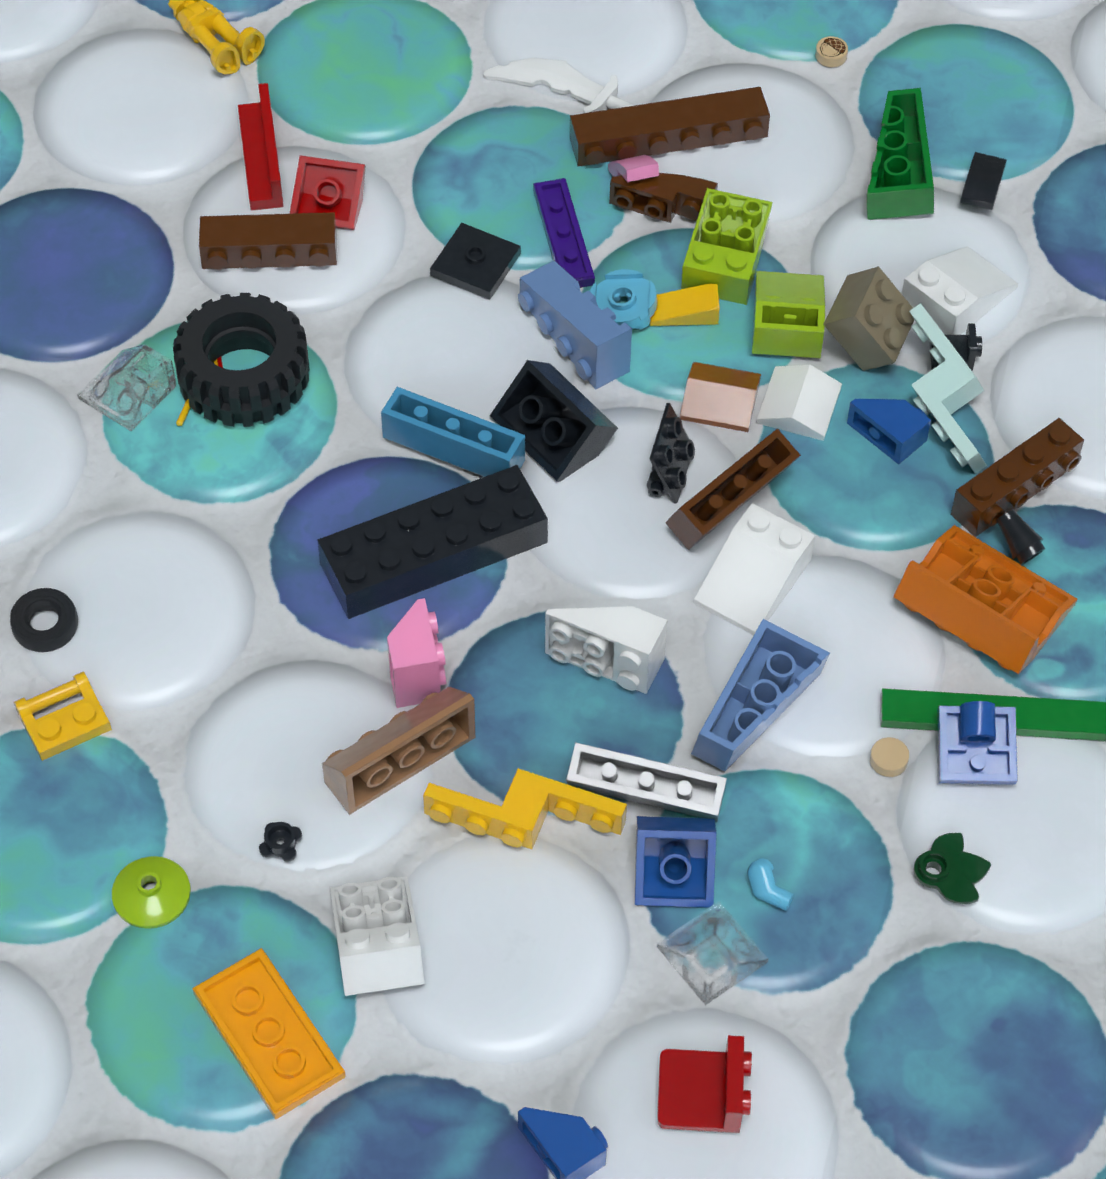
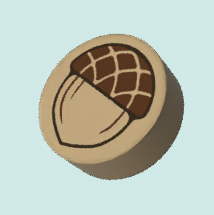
(831, 51)

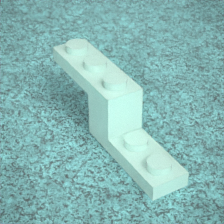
(946, 389)

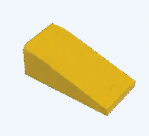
(688, 307)

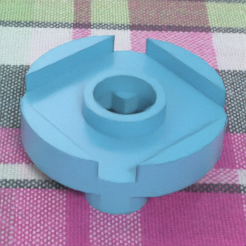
(639, 292)

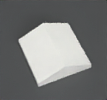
(800, 401)

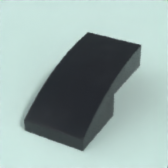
(983, 181)

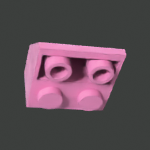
(415, 656)

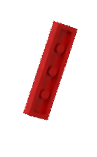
(260, 153)

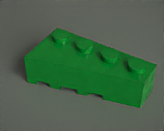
(902, 165)

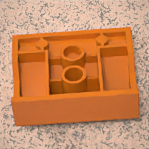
(984, 598)

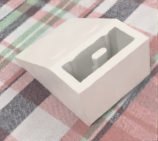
(609, 642)
(377, 935)

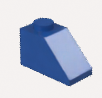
(890, 425)
(564, 1142)

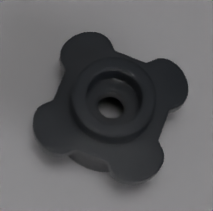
(277, 831)

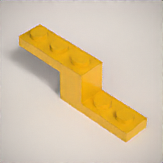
(524, 809)

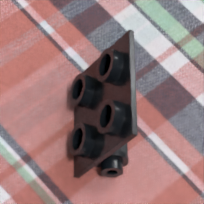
(670, 457)

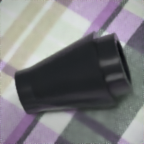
(1020, 537)

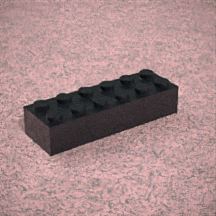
(432, 541)

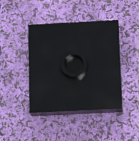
(475, 260)

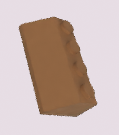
(400, 748)

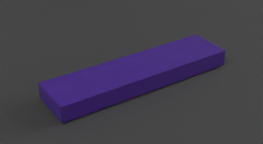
(563, 230)

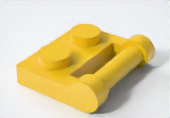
(67, 725)

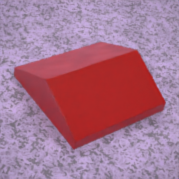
(329, 187)

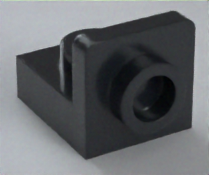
(968, 346)

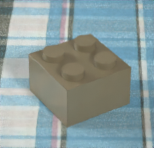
(870, 318)

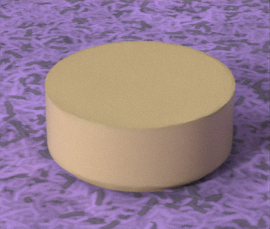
(889, 757)

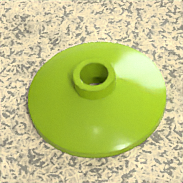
(153, 906)

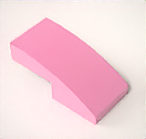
(634, 168)

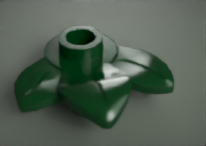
(956, 869)

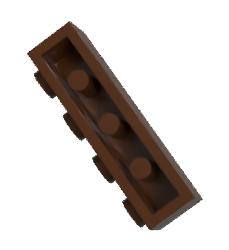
(1017, 477)

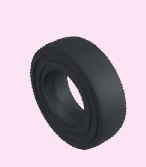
(48, 639)

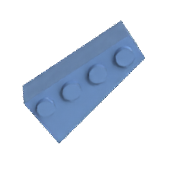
(577, 324)
(763, 685)

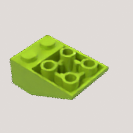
(727, 244)
(788, 314)

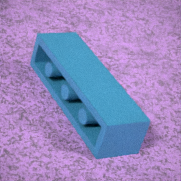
(450, 434)

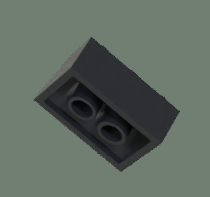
(556, 418)

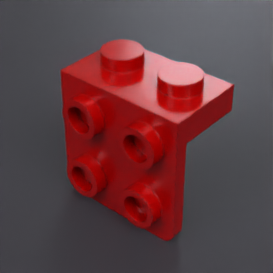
(704, 1088)

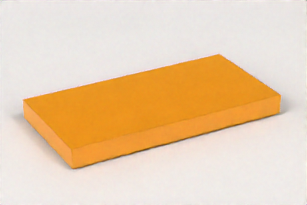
(269, 1033)

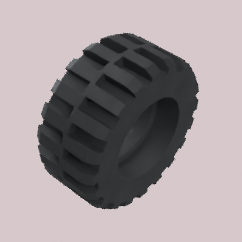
(238, 325)

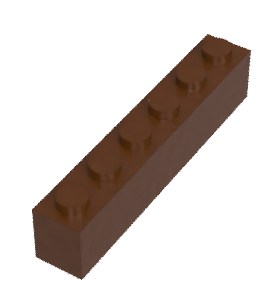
(669, 126)

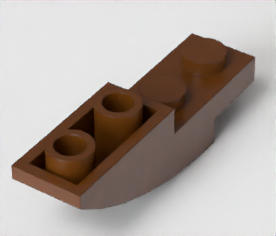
(661, 195)

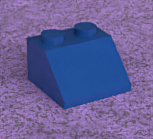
(675, 861)

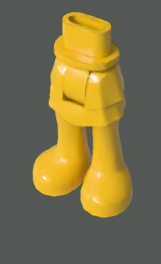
(204, 20)

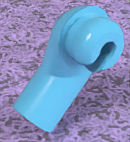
(764, 885)

